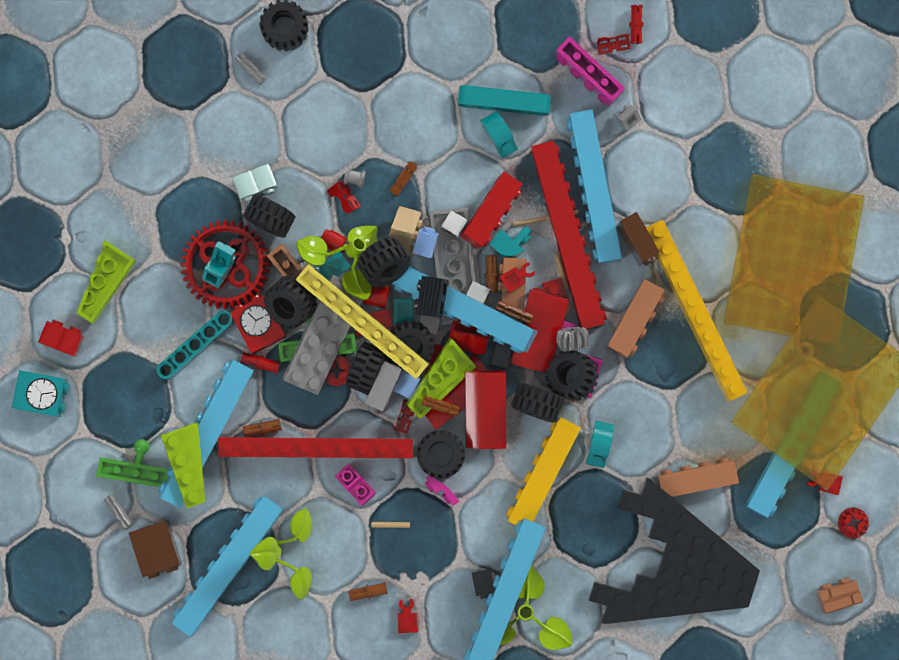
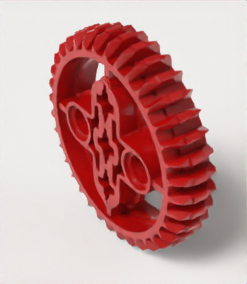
(248, 237)

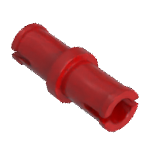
(636, 24)
(260, 362)

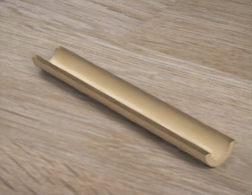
(561, 271)
(390, 524)

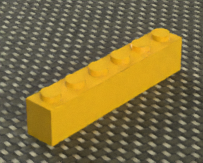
(545, 471)

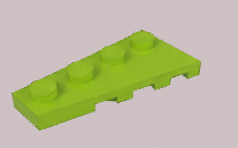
(104, 282)
(441, 377)
(185, 459)

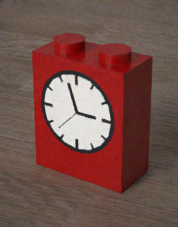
(256, 325)

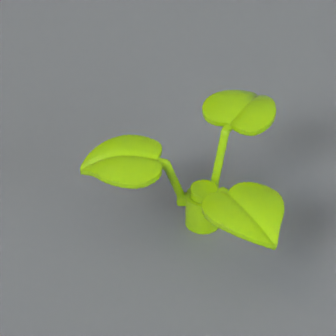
(314, 249)
(268, 551)
(555, 633)

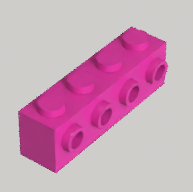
(589, 71)

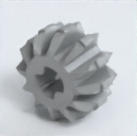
(572, 338)

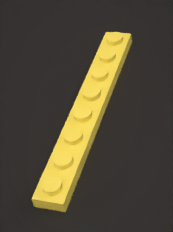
(362, 321)

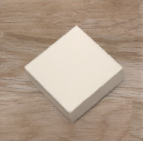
(454, 223)
(478, 292)
(431, 323)

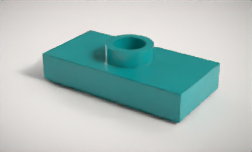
(403, 310)

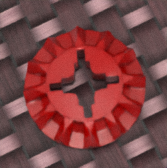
(343, 364)
(845, 518)

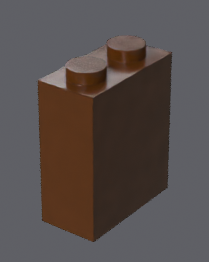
(638, 239)
(155, 549)

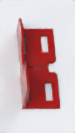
(610, 46)
(336, 191)
(406, 412)

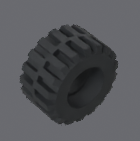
(279, 10)
(269, 216)
(384, 262)
(289, 302)
(416, 329)
(365, 368)
(584, 382)
(537, 402)
(453, 442)

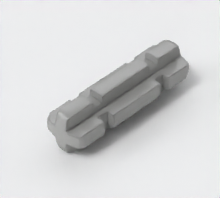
(250, 68)
(118, 511)

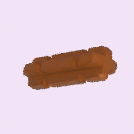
(403, 178)
(514, 312)
(440, 406)

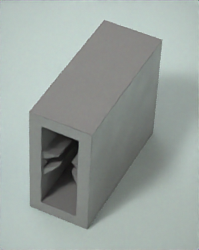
(383, 388)

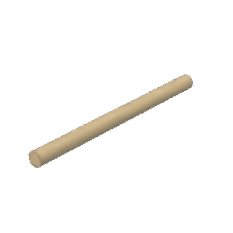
(534, 220)

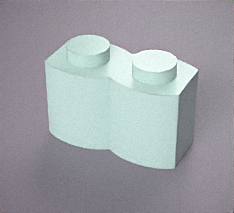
(255, 183)

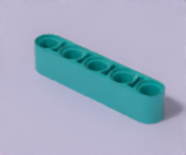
(504, 100)
(186, 348)

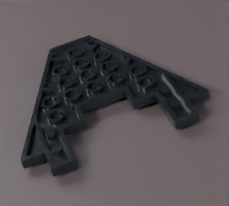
(695, 571)

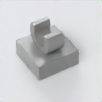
(628, 117)

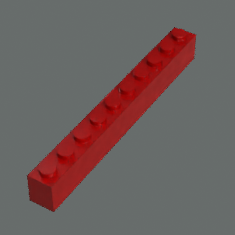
(567, 235)
(315, 448)

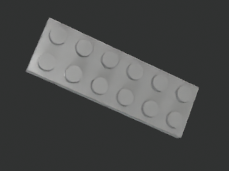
(452, 256)
(318, 345)

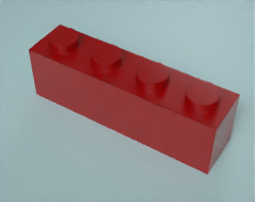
(491, 210)

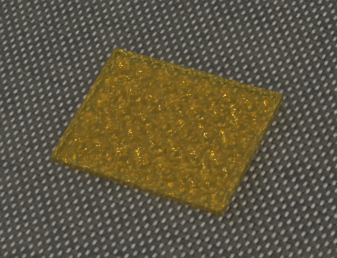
(789, 251)

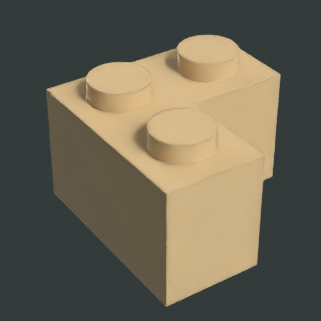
(406, 228)

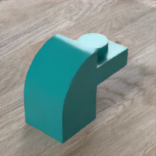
(499, 134)
(509, 247)
(219, 265)
(335, 265)
(600, 444)

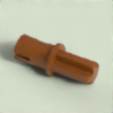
(491, 273)
(262, 428)
(368, 591)

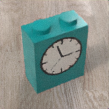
(40, 393)

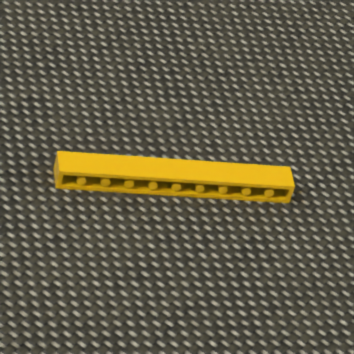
(696, 313)

